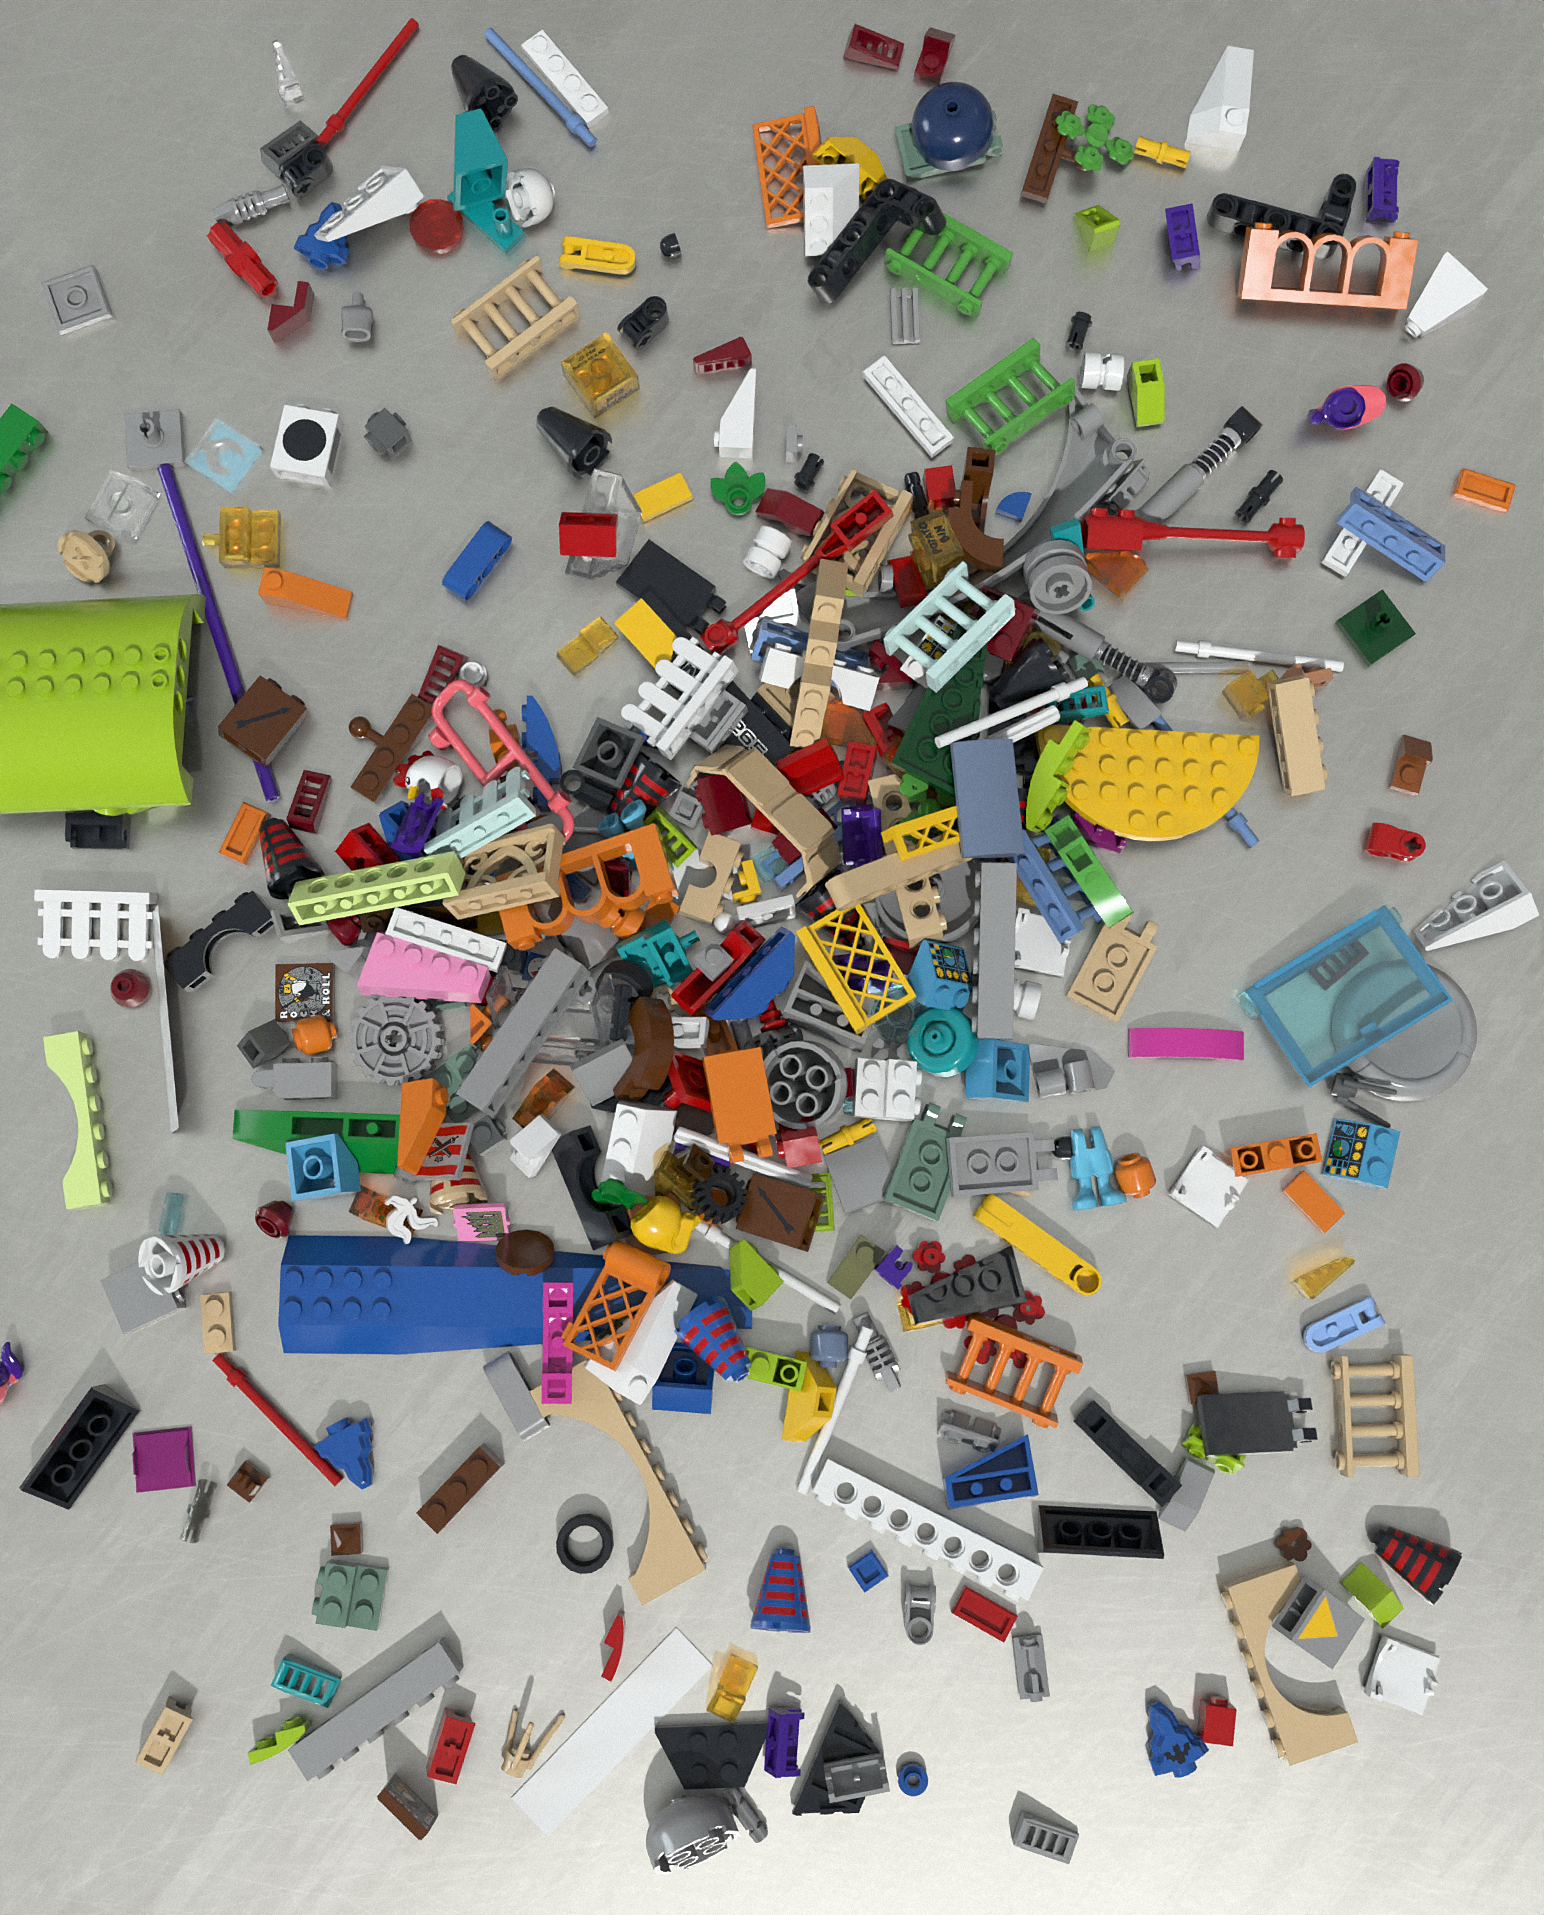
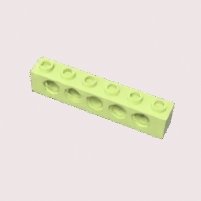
(377, 888)

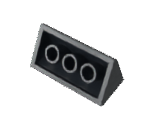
(80, 1447)
(1099, 1532)

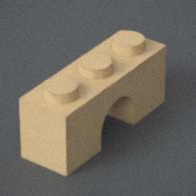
(722, 856)

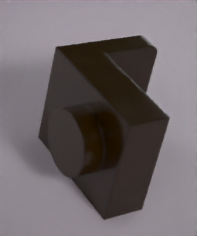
(692, 1164)

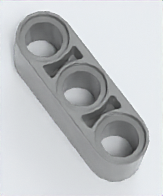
(514, 1395)

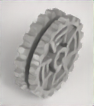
(408, 1058)

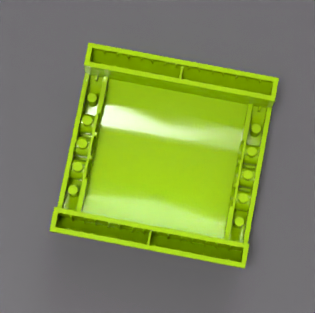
(95, 703)

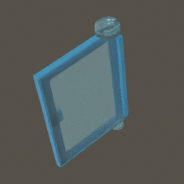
(1346, 995)

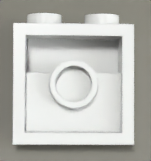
(886, 1089)

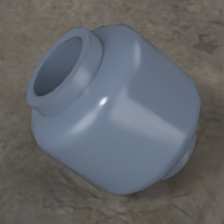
(828, 1345)

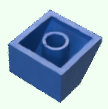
(684, 1383)

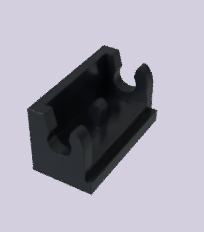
(97, 831)

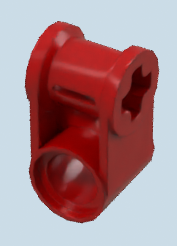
(1389, 842)

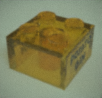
(600, 375)
(934, 547)

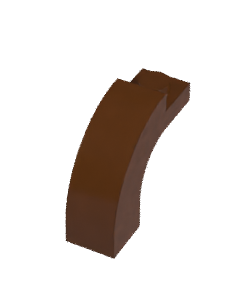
(979, 469)
(652, 1052)

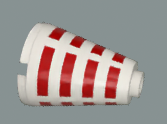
(178, 1259)

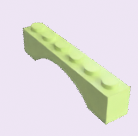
(86, 1179)

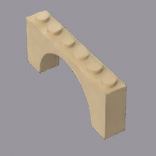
(1298, 1730)

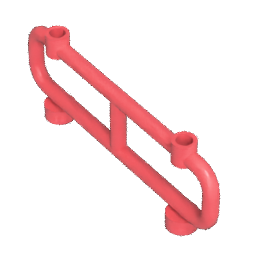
(444, 735)

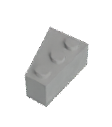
(817, 1011)

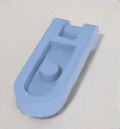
(1342, 1326)

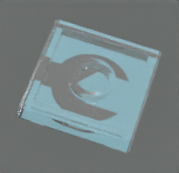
(224, 455)

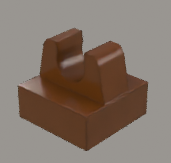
(248, 1481)

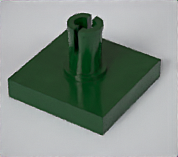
(1375, 628)

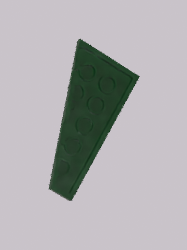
(940, 713)

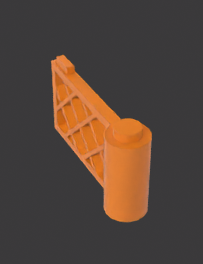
(629, 1267)

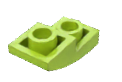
(285, 1737)

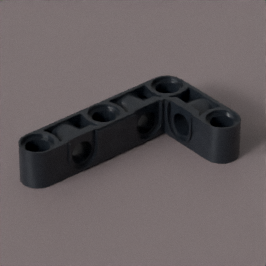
(1245, 212)
(867, 228)

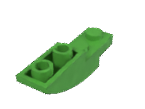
(1088, 871)

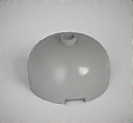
(804, 1082)
(687, 1822)

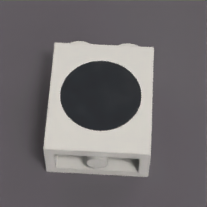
(307, 445)

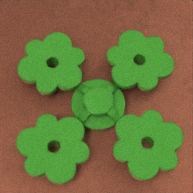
(1096, 135)
(915, 791)

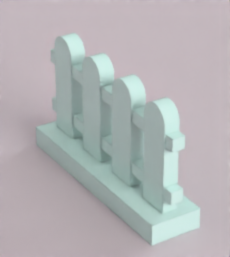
(482, 827)

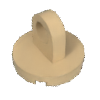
(85, 556)

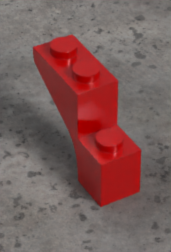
(699, 989)

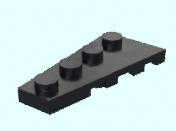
(975, 1289)

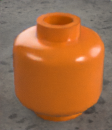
(313, 1034)
(1135, 1175)

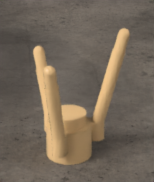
(517, 1758)

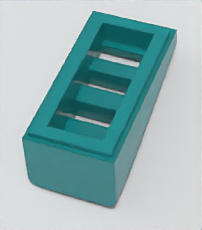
(1070, 715)
(290, 1687)

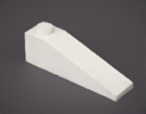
(1224, 105)
(381, 197)
(1487, 907)
(649, 1346)

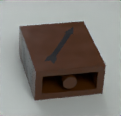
(263, 720)
(780, 1212)

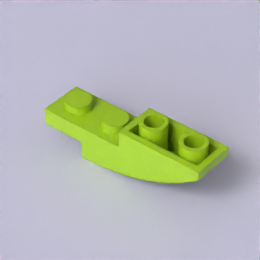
(1046, 785)

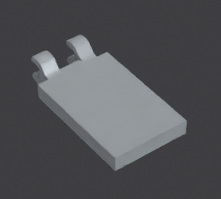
(997, 1163)

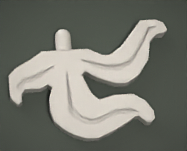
(405, 1208)

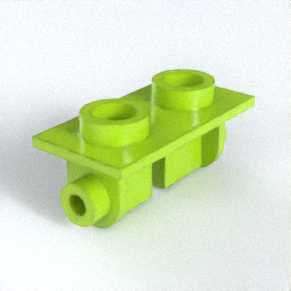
(1225, 1464)

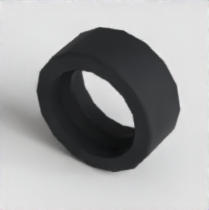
(630, 973)
(562, 1544)

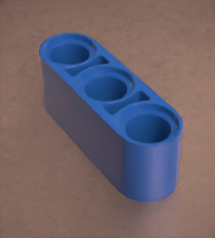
(476, 561)

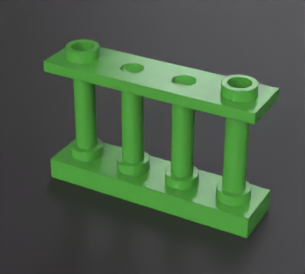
(972, 244)
(1006, 374)

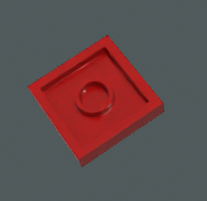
(688, 1083)

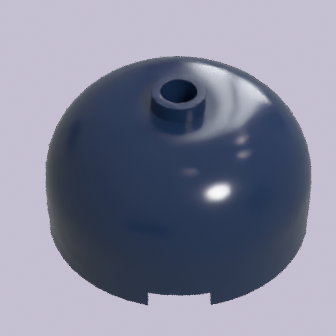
(952, 126)

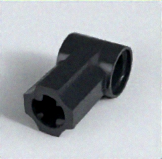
(589, 793)

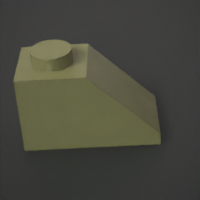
(856, 1266)

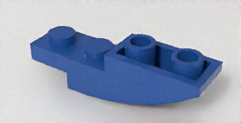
(541, 743)

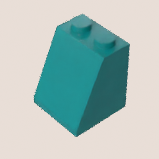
(478, 162)

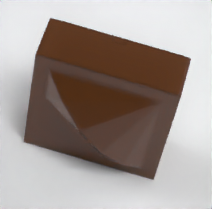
(1201, 1384)
(346, 1539)

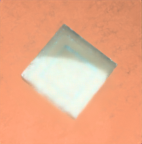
(769, 864)

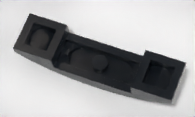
(1127, 1453)

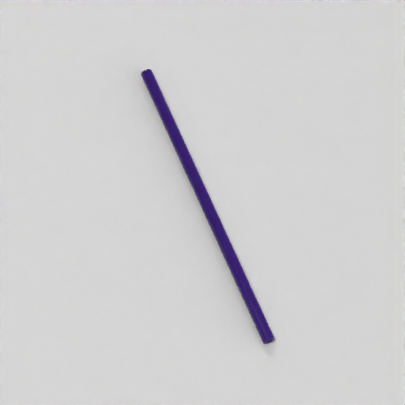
(211, 610)

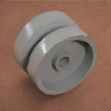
(1057, 577)

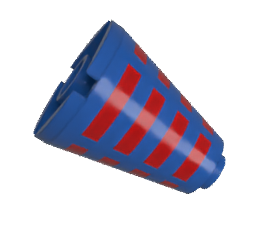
(716, 1339)
(782, 1596)

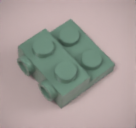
(451, 1075)
(350, 1595)

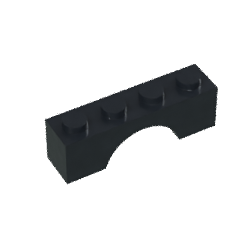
(192, 962)
(576, 1160)

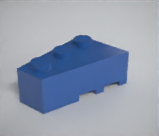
(995, 1478)

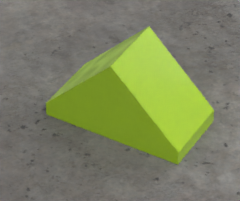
(1097, 227)
(1372, 1595)

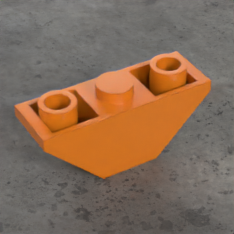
(1276, 1155)

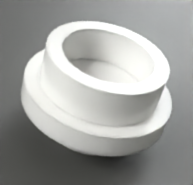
(474, 673)

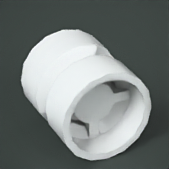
(1102, 371)
(768, 550)
(1026, 998)

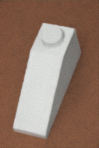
(737, 423)

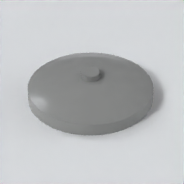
(956, 896)

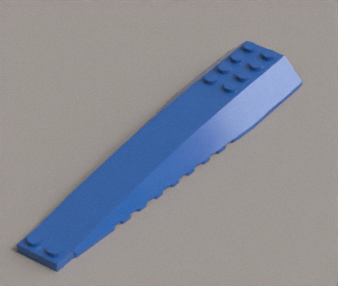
(442, 1295)

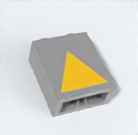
(1318, 1622)

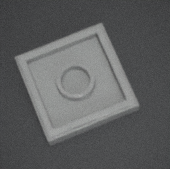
(77, 300)

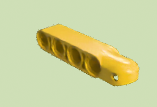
(1038, 1245)

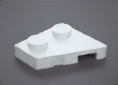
(781, 611)

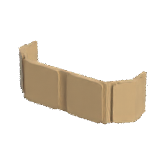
(780, 804)

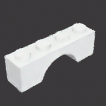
(854, 686)

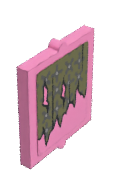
(481, 1221)

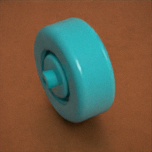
(943, 1042)

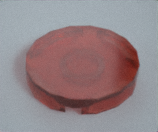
(436, 226)

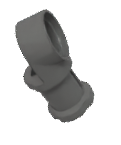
(768, 1038)

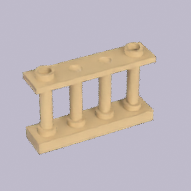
(520, 344)
(1401, 1400)

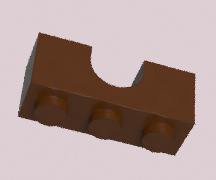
(460, 1488)

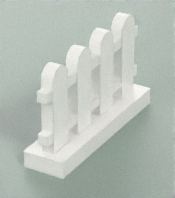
(702, 695)
(82, 922)

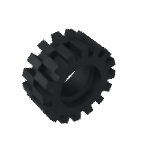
(709, 1207)

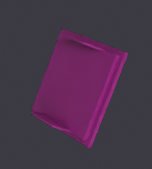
(163, 1459)

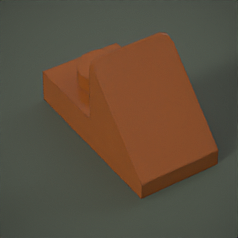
(1410, 765)

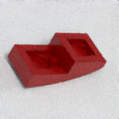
(615, 1639)

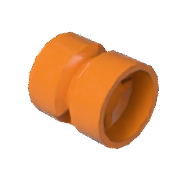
(622, 922)

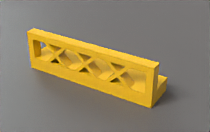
(923, 824)

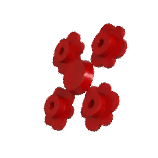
(933, 1265)
(1019, 1314)

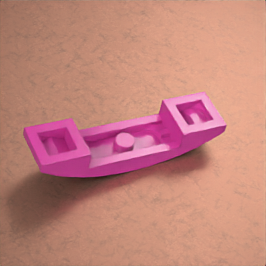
(1186, 1043)
(557, 1359)

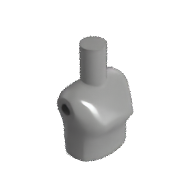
(356, 320)

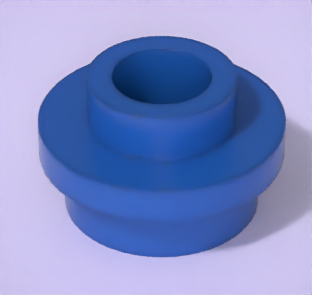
(912, 1770)

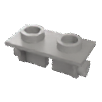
(1133, 479)
(956, 1430)
(1031, 1667)

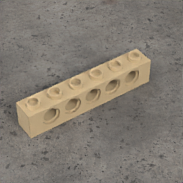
(883, 793)

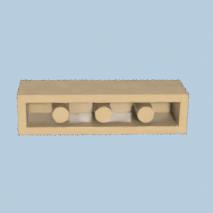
(1297, 735)

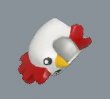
(430, 775)

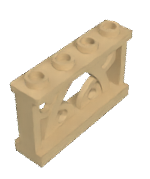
(863, 567)
(516, 890)

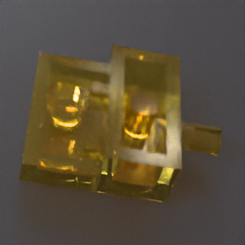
(247, 538)

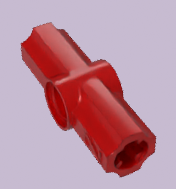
(242, 259)

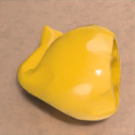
(664, 1226)

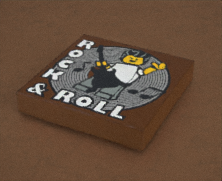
(304, 991)
(407, 1807)

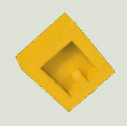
(748, 879)

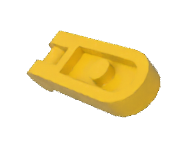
(597, 256)

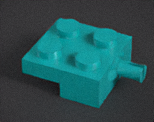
(659, 953)

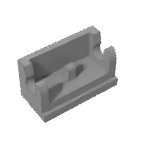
(719, 722)
(856, 1777)

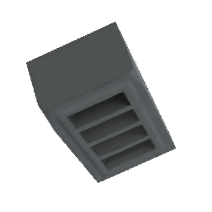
(272, 152)

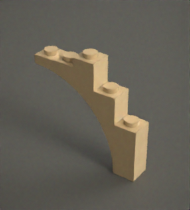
(819, 653)

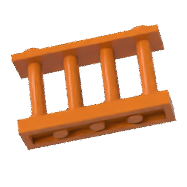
(1009, 1341)

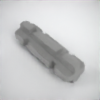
(745, 1814)

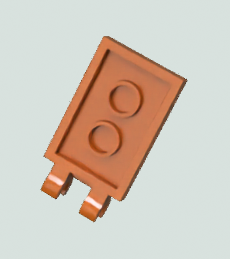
(740, 1101)

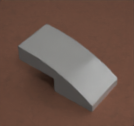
(1134, 703)
(686, 806)

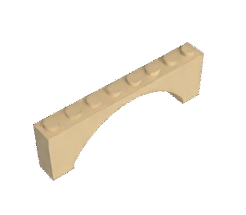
(670, 1550)

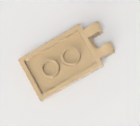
(1113, 968)

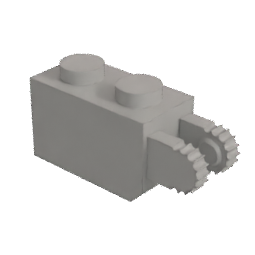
(300, 1080)

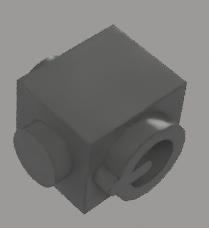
(387, 433)

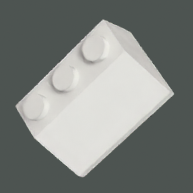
(828, 203)
(637, 1143)

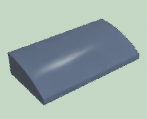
(987, 798)

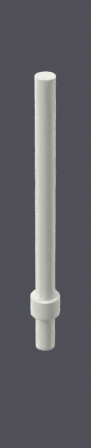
(1205, 649)
(1057, 693)
(714, 1234)
(856, 1357)

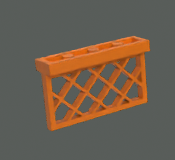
(812, 140)

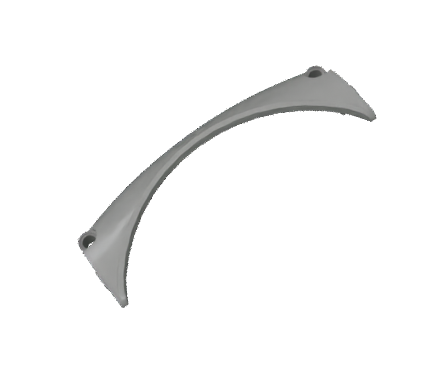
(1083, 478)

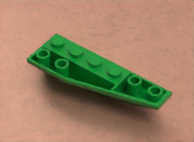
(368, 1136)

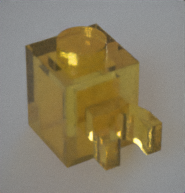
(1248, 693)

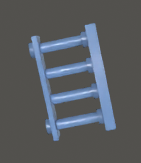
(1045, 890)

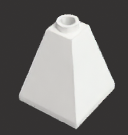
(1446, 297)

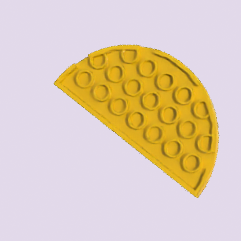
(1156, 780)

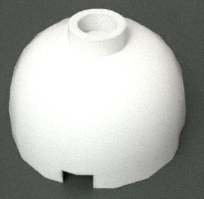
(529, 196)

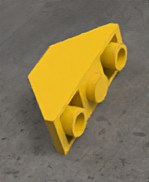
(852, 151)
(812, 1406)

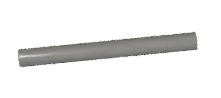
(1201, 667)

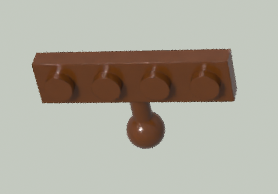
(1049, 152)
(390, 748)

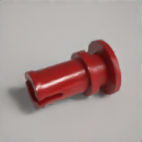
(772, 1019)

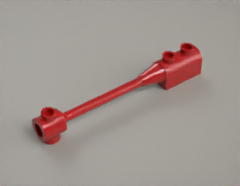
(1128, 531)
(846, 534)

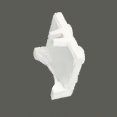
(1037, 945)
(1208, 1186)
(1402, 1675)

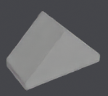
(289, 929)

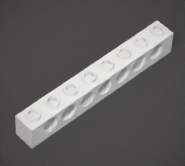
(1025, 1571)

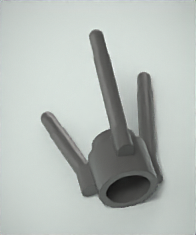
(1345, 1087)

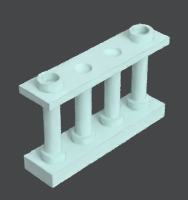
(960, 650)

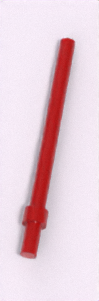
(336, 121)
(237, 1378)

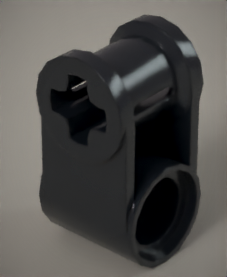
(305, 170)
(641, 326)

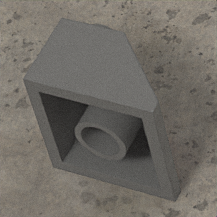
(608, 753)

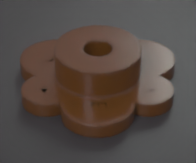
(1299, 1551)

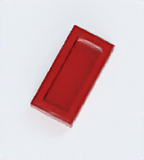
(907, 582)
(984, 1613)

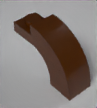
(978, 548)

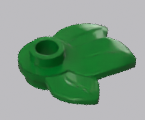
(738, 486)
(615, 1192)

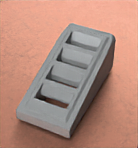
(1021, 1831)

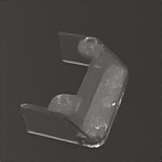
(576, 1033)

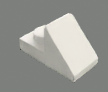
(534, 1145)

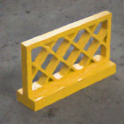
(834, 980)

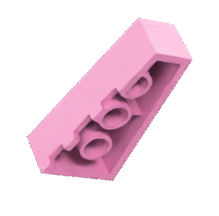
(420, 972)

